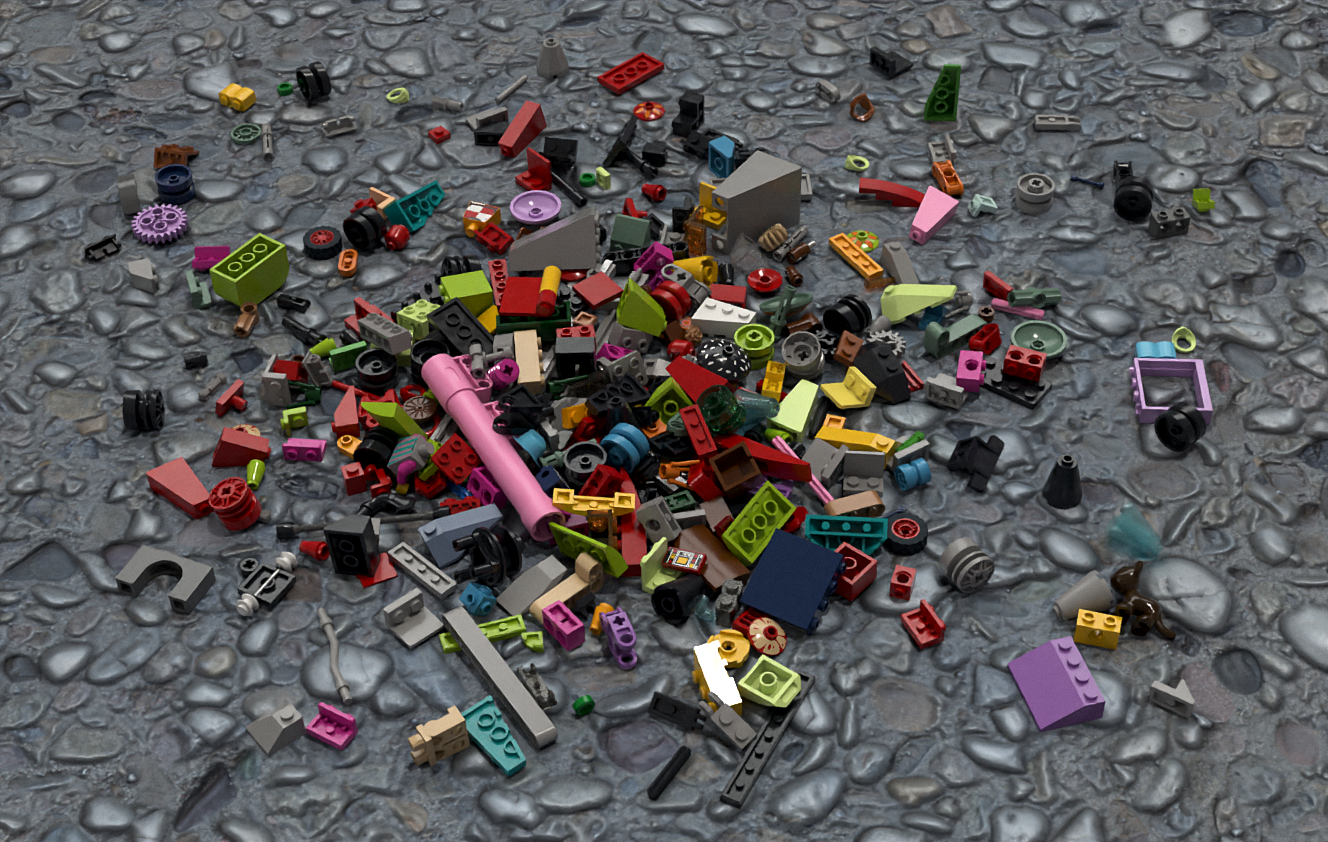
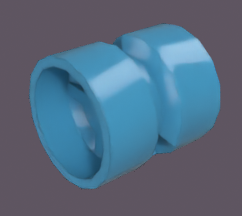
(912, 474)

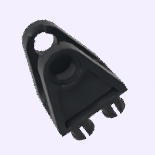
(523, 413)

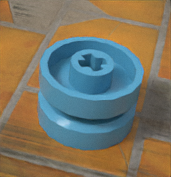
(625, 447)

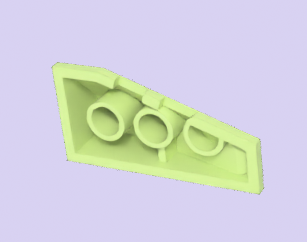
(906, 299)

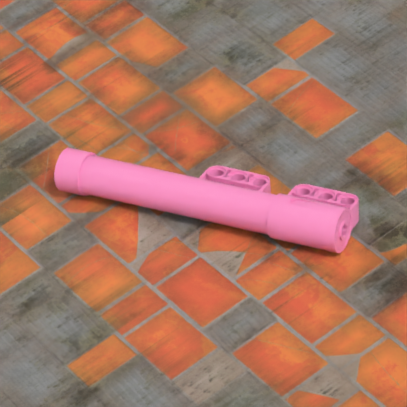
(463, 400)

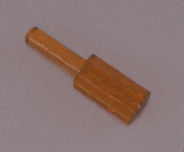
(875, 282)

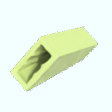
(796, 410)

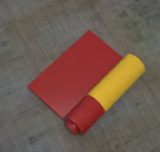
(531, 294)

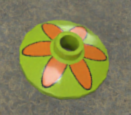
(864, 240)

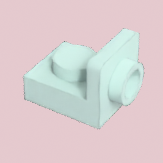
(981, 203)

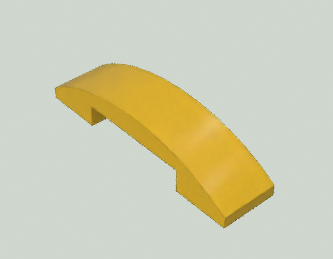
(566, 500)

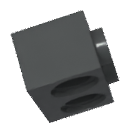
(1169, 223)

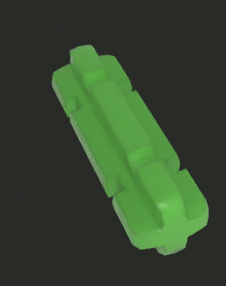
(917, 437)

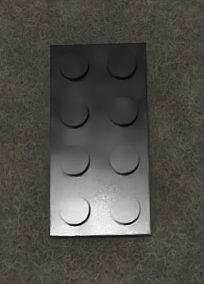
(460, 327)
(1015, 388)

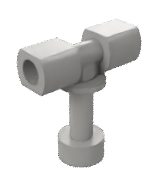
(480, 359)

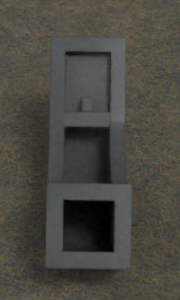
(128, 194)

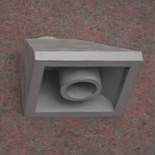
(277, 728)

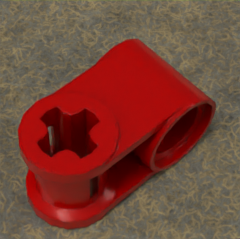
(986, 339)

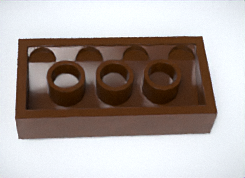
(720, 561)

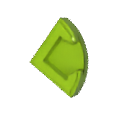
(533, 640)

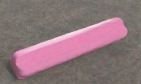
(1025, 311)

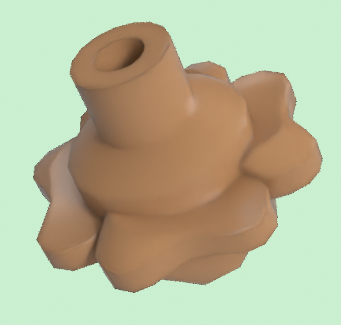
(693, 335)

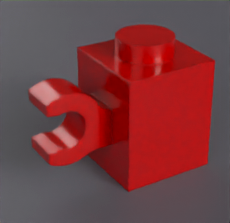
(355, 477)

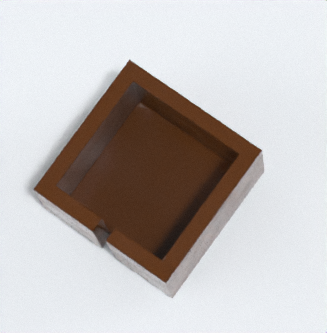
(737, 470)

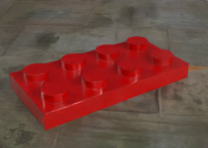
(630, 73)

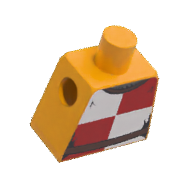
(479, 216)

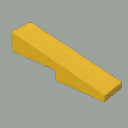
(773, 380)

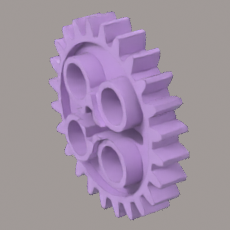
(159, 223)

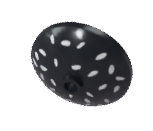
(724, 359)

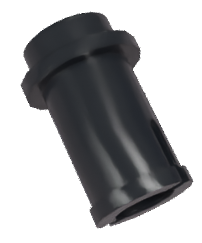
(196, 360)

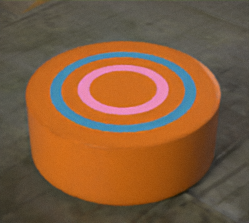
(685, 323)

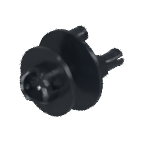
(491, 555)

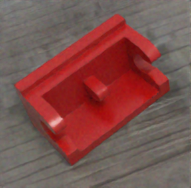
(729, 294)

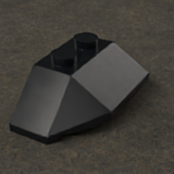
(884, 370)

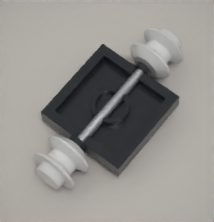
(267, 584)

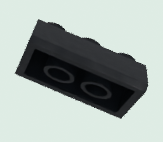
(353, 546)

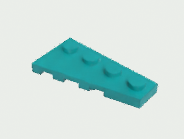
(493, 736)

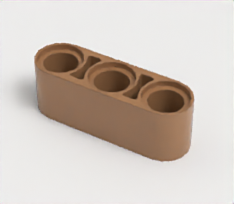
(859, 505)

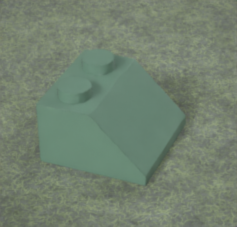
(629, 233)

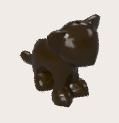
(1126, 583)

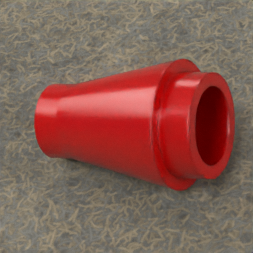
(656, 192)
(315, 549)

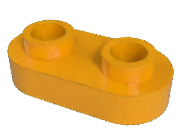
(347, 445)

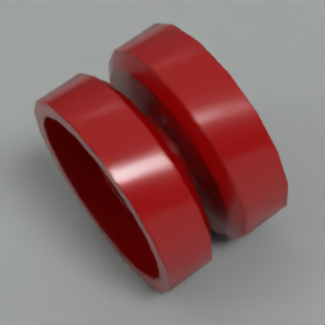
(672, 299)

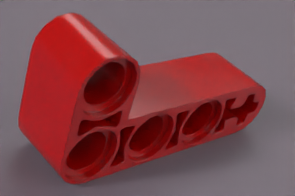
(703, 479)

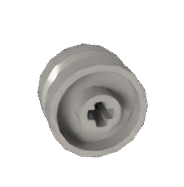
(1034, 193)

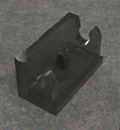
(536, 687)

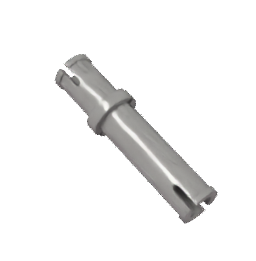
(267, 137)
(795, 238)

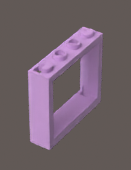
(1170, 368)

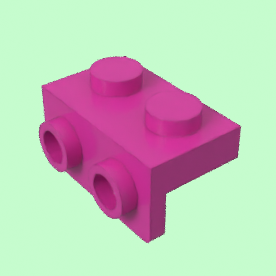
(209, 256)
(333, 726)

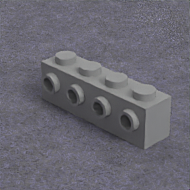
(385, 333)

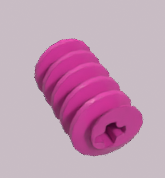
(503, 373)

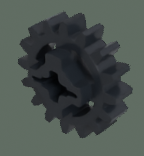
(828, 342)

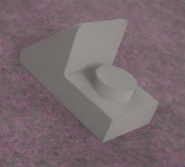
(1176, 699)

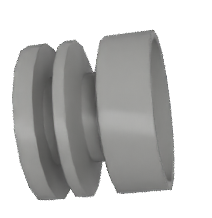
(803, 355)
(966, 565)

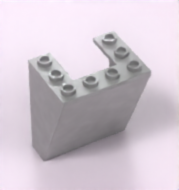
(758, 197)
(565, 244)

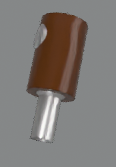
(800, 251)

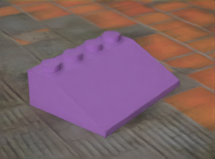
(1057, 685)

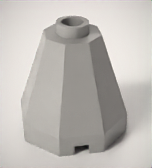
(552, 60)

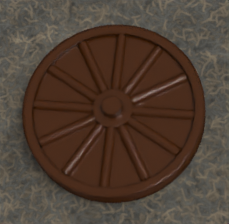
(420, 408)

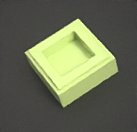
(603, 178)

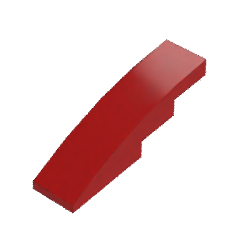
(886, 190)

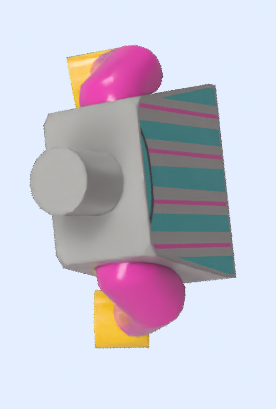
(409, 457)

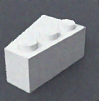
(721, 318)

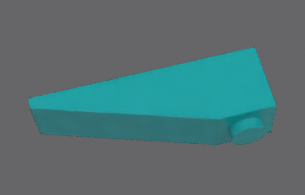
(416, 207)

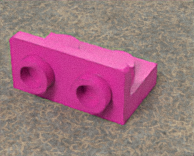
(304, 449)

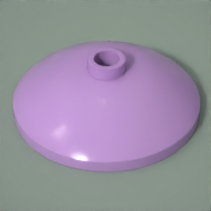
(535, 207)

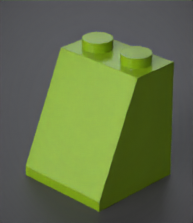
(470, 289)
(640, 310)

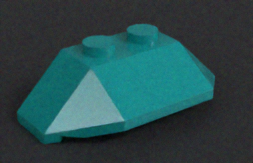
(860, 532)

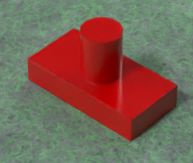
(630, 210)
(231, 398)

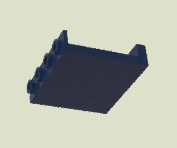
(794, 580)

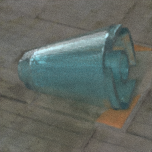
(757, 406)
(1135, 531)

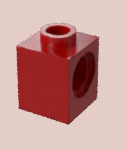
(902, 582)

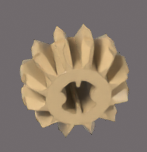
(773, 237)

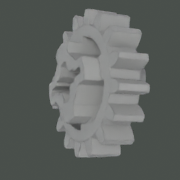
(896, 343)

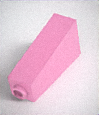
(932, 214)

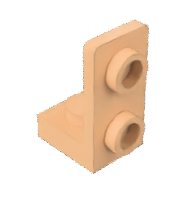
(382, 200)

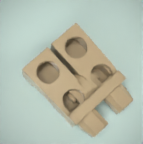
(439, 738)

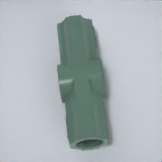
(1034, 297)

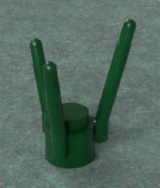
(557, 387)
(311, 392)

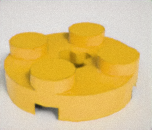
(739, 647)

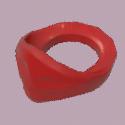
(405, 394)

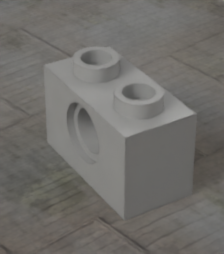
(658, 510)

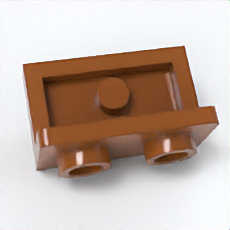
(847, 349)

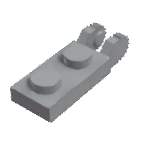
(1057, 122)
(728, 722)

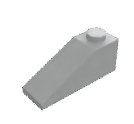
(898, 263)

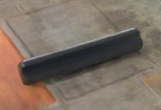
(819, 416)
(669, 772)

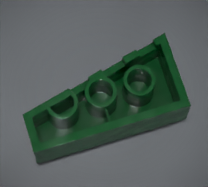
(544, 326)

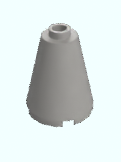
(1087, 595)

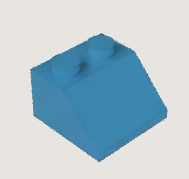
(721, 156)

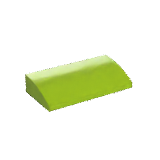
(393, 417)
(756, 523)
(574, 544)

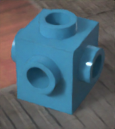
(478, 599)

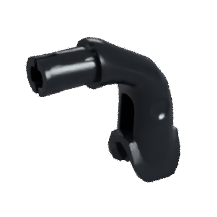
(388, 501)

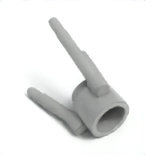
(963, 300)

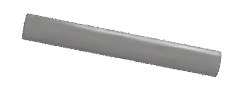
(510, 89)

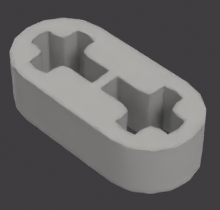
(828, 91)

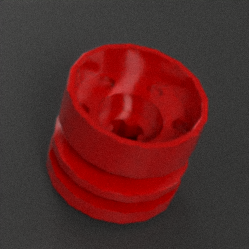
(235, 503)

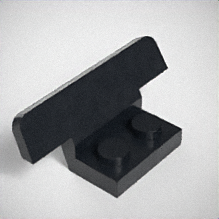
(977, 458)

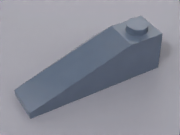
(442, 531)

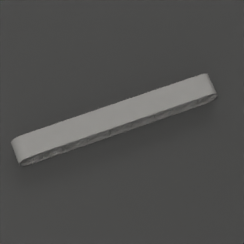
(500, 677)

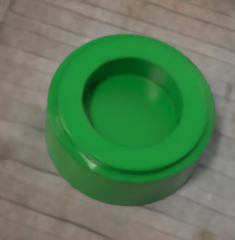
(285, 89)
(587, 180)
(583, 705)

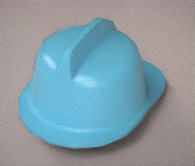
(533, 444)

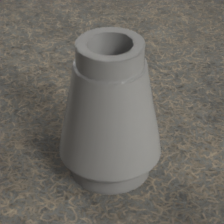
(879, 324)

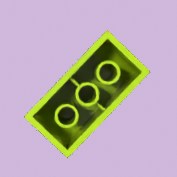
(251, 271)

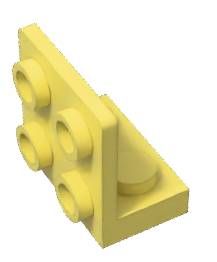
(853, 392)

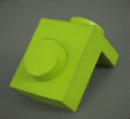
(1201, 200)

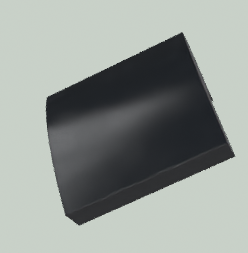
(670, 445)

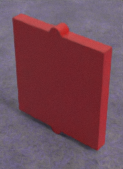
(384, 572)

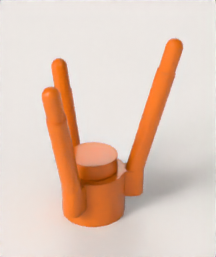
(672, 471)

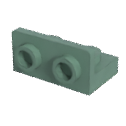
(198, 291)

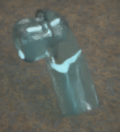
(703, 610)

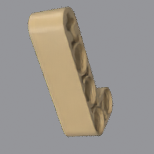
(587, 578)

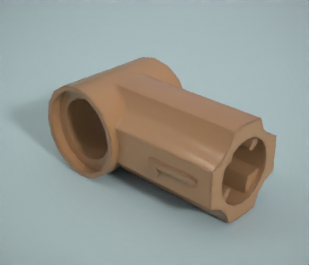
(247, 319)

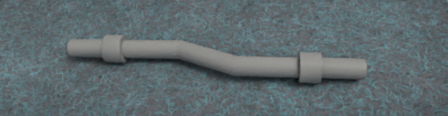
(341, 685)

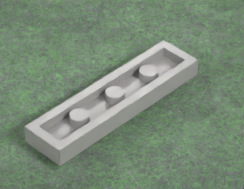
(422, 570)

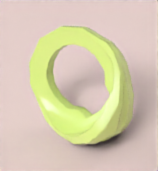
(402, 98)
(849, 164)
(1183, 332)

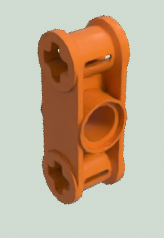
(947, 178)

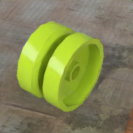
(758, 344)

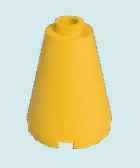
(702, 268)

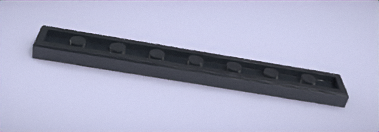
(764, 746)

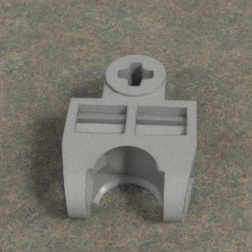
(697, 290)

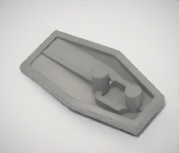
(532, 585)

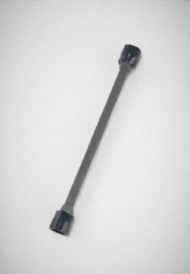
(289, 529)

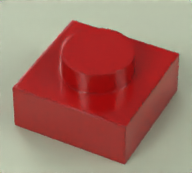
(439, 134)

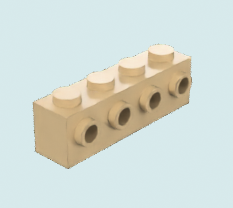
(528, 360)

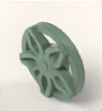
(246, 134)

